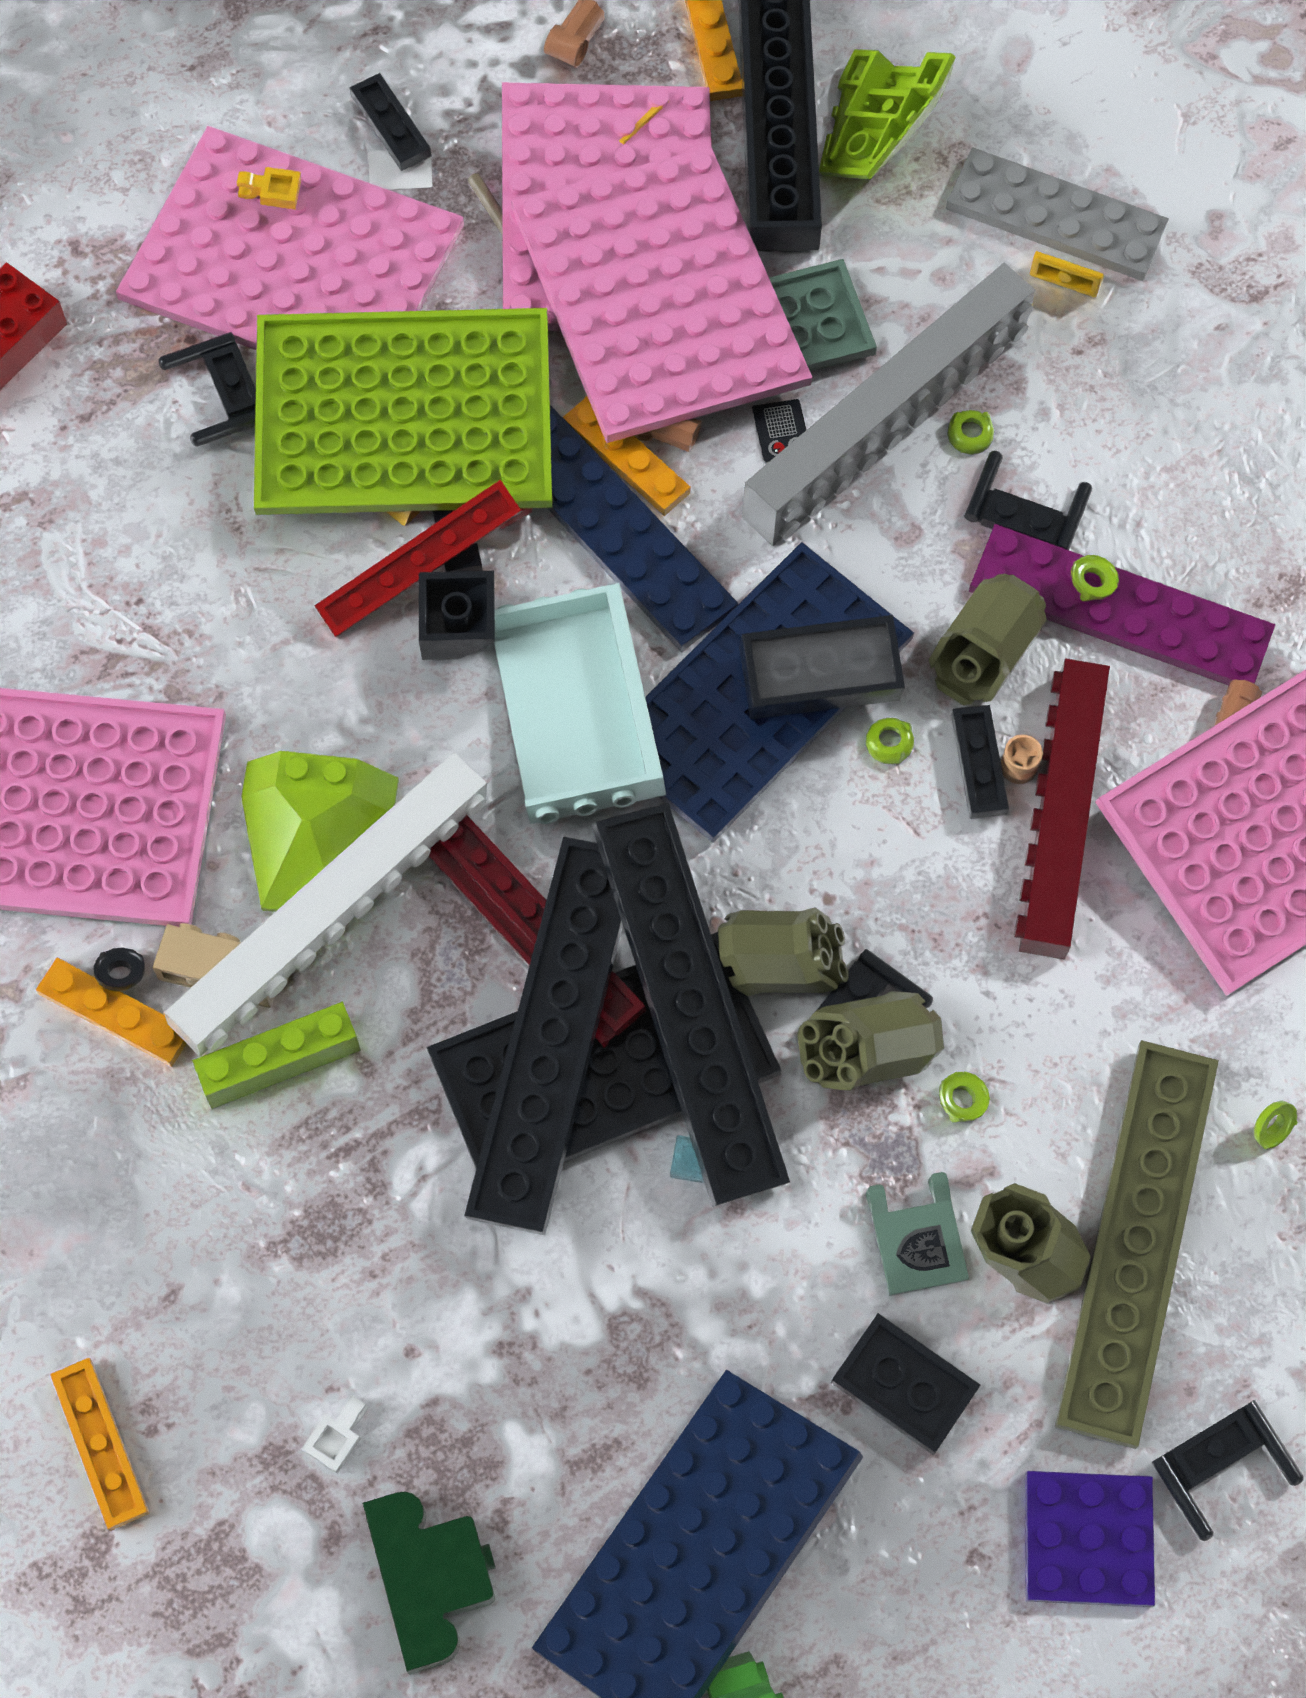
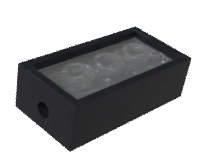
(821, 667)

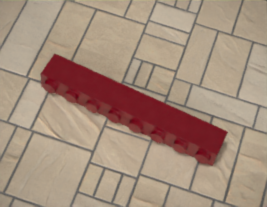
(1063, 810)

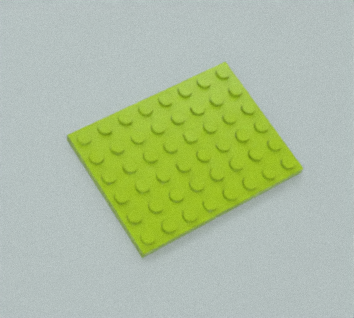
(401, 410)

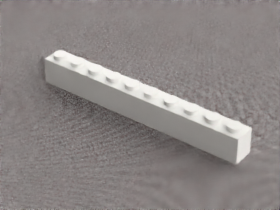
(326, 905)

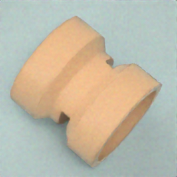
(1024, 751)

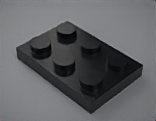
(905, 1384)

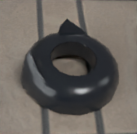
(119, 958)

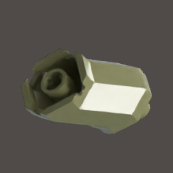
(988, 639)
(782, 951)
(869, 1041)
(1030, 1243)

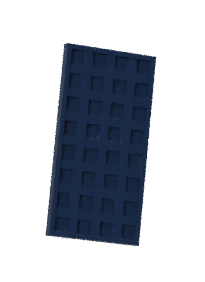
(700, 715)
(699, 1548)

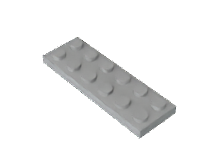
(1057, 214)

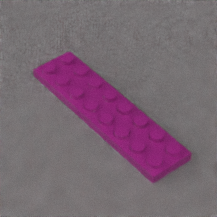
(1137, 614)

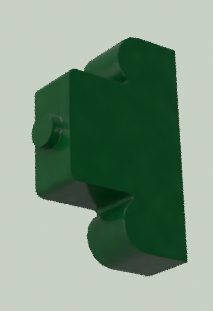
(427, 1576)

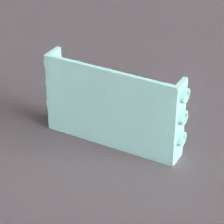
(576, 704)

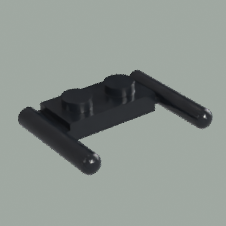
(229, 379)
(1021, 514)
(869, 979)
(1214, 1451)

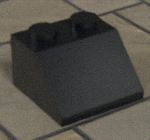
(455, 613)

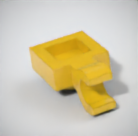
(275, 188)

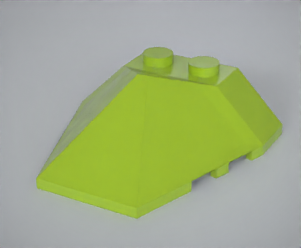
(880, 110)
(305, 814)

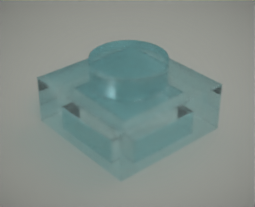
(685, 1162)

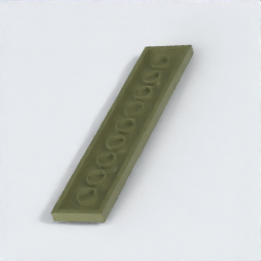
(1137, 1245)

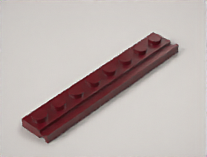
(517, 910)

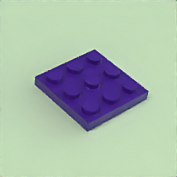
(1089, 1539)

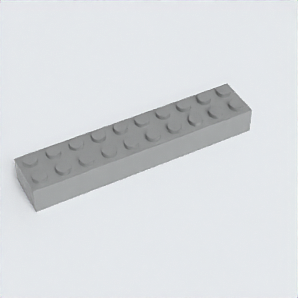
(887, 405)

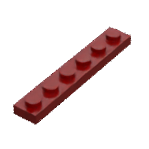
(421, 554)

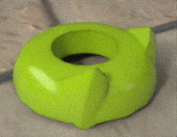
(968, 444)
(1100, 567)
(893, 754)
(969, 1083)
(1280, 1129)

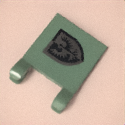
(918, 1243)

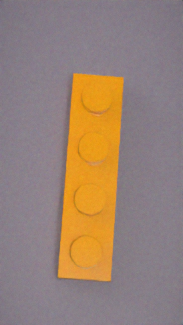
(714, 48)
(631, 461)
(111, 1011)
(99, 1444)

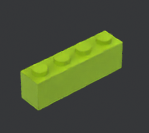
(276, 1055)

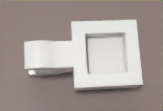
(334, 1439)

